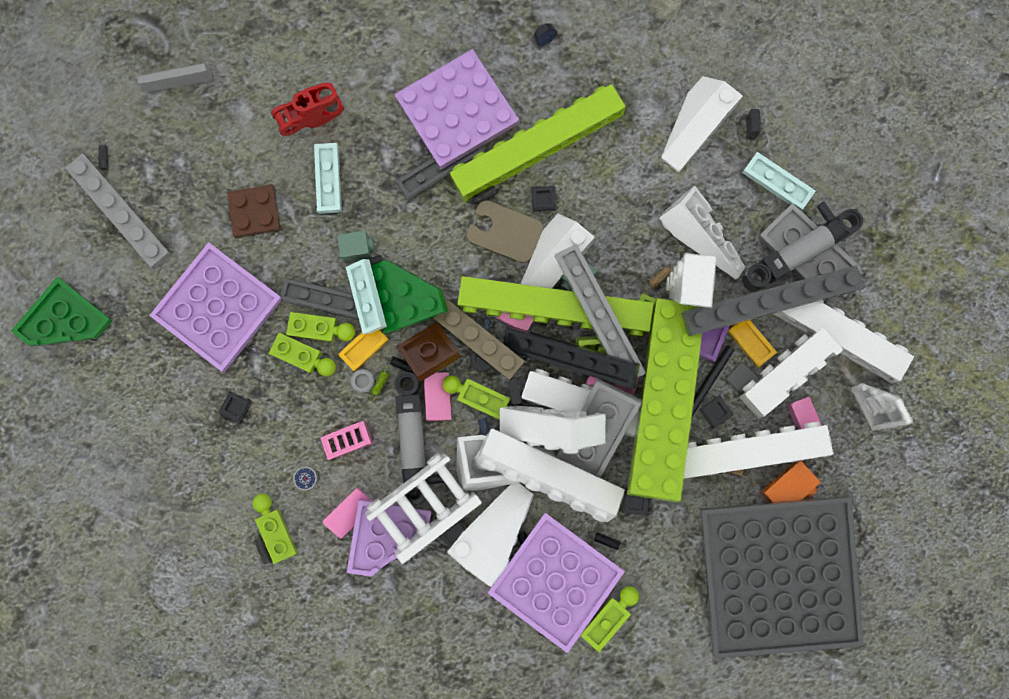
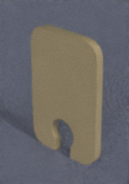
(511, 232)

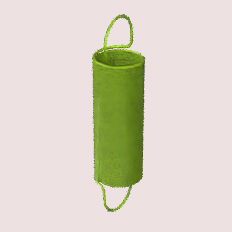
(380, 383)

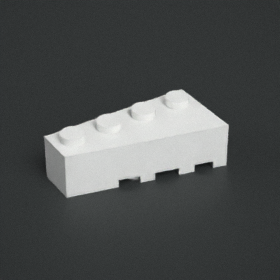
(692, 280)
(789, 372)
(553, 427)

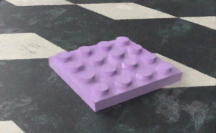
(457, 109)
(216, 307)
(556, 582)

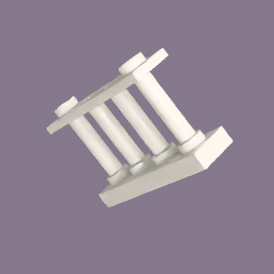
(445, 516)

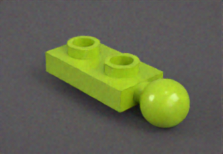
(318, 328)
(301, 355)
(476, 395)
(273, 529)
(610, 618)

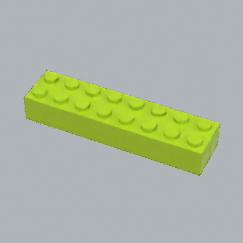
(666, 405)

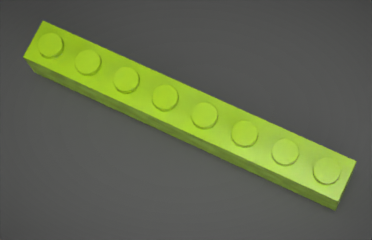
(538, 142)
(546, 305)

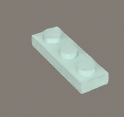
(327, 178)
(778, 181)
(366, 296)

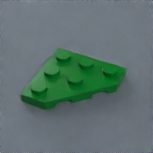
(405, 297)
(61, 317)

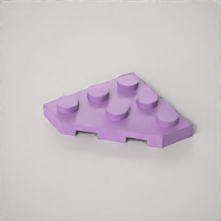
(371, 542)

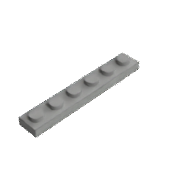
(118, 211)
(595, 305)

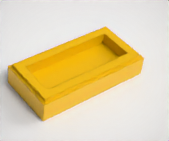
(752, 342)
(362, 349)

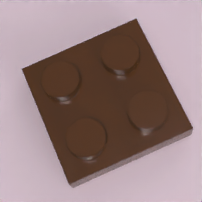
(254, 211)
(428, 351)

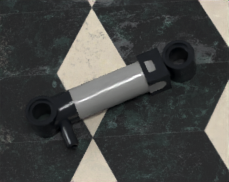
(805, 248)
(411, 433)

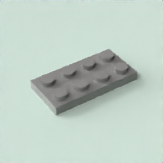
(793, 225)
(619, 410)

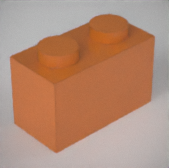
(791, 484)

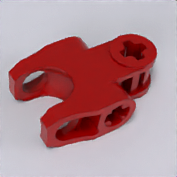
(307, 109)

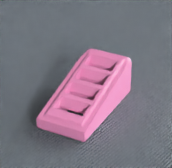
(365, 434)

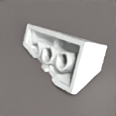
(700, 116)
(693, 225)
(556, 237)
(880, 407)
(471, 473)
(489, 540)

